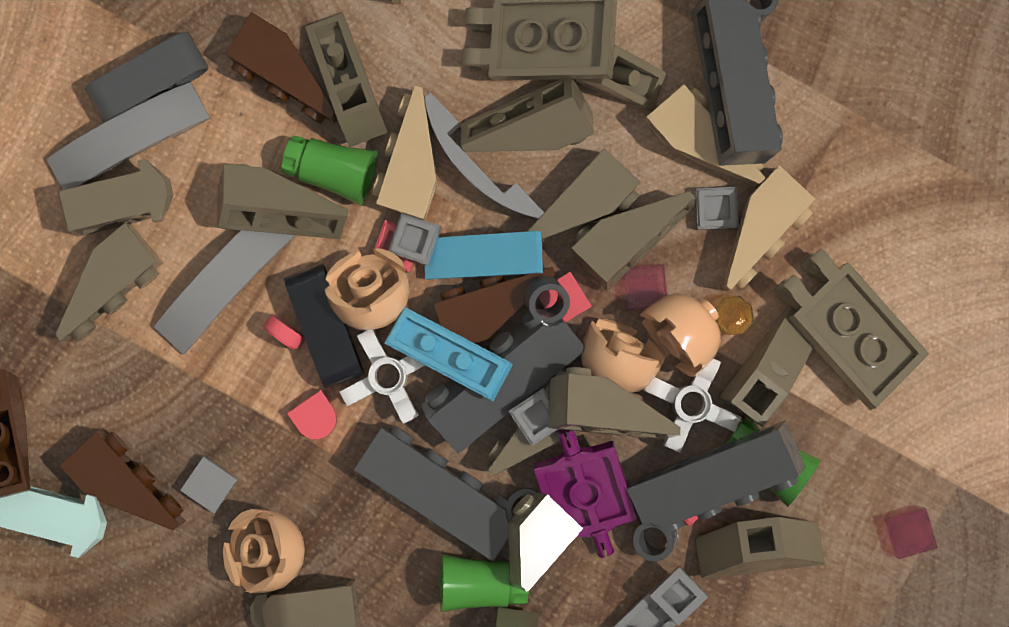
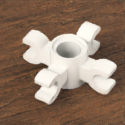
(369, 385)
(709, 411)

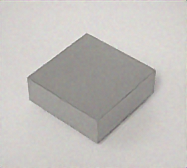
(716, 208)
(415, 239)
(533, 416)
(209, 484)

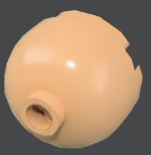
(368, 289)
(684, 330)
(619, 356)
(263, 551)

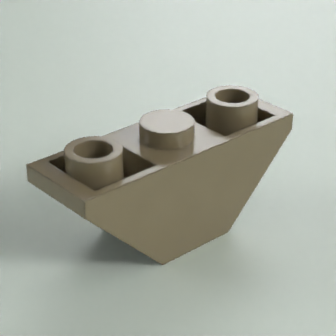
(759, 547)

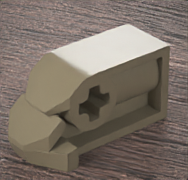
(117, 201)
(308, 606)

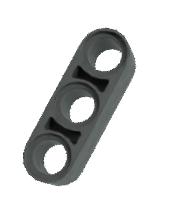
(147, 76)

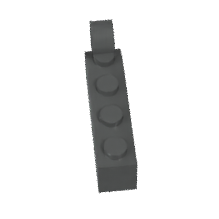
(738, 80)
(536, 349)
(713, 480)
(438, 492)

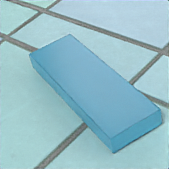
(486, 255)
(448, 354)

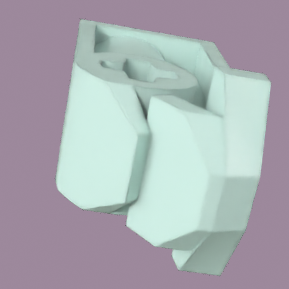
(55, 518)

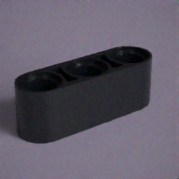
(323, 330)

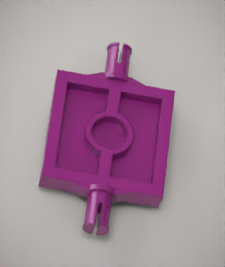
(588, 488)

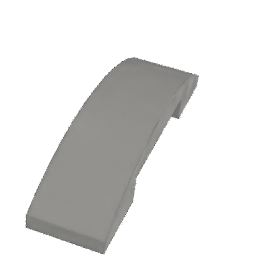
(127, 136)
(513, 200)
(218, 286)
(665, 603)

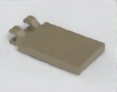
(544, 39)
(852, 329)

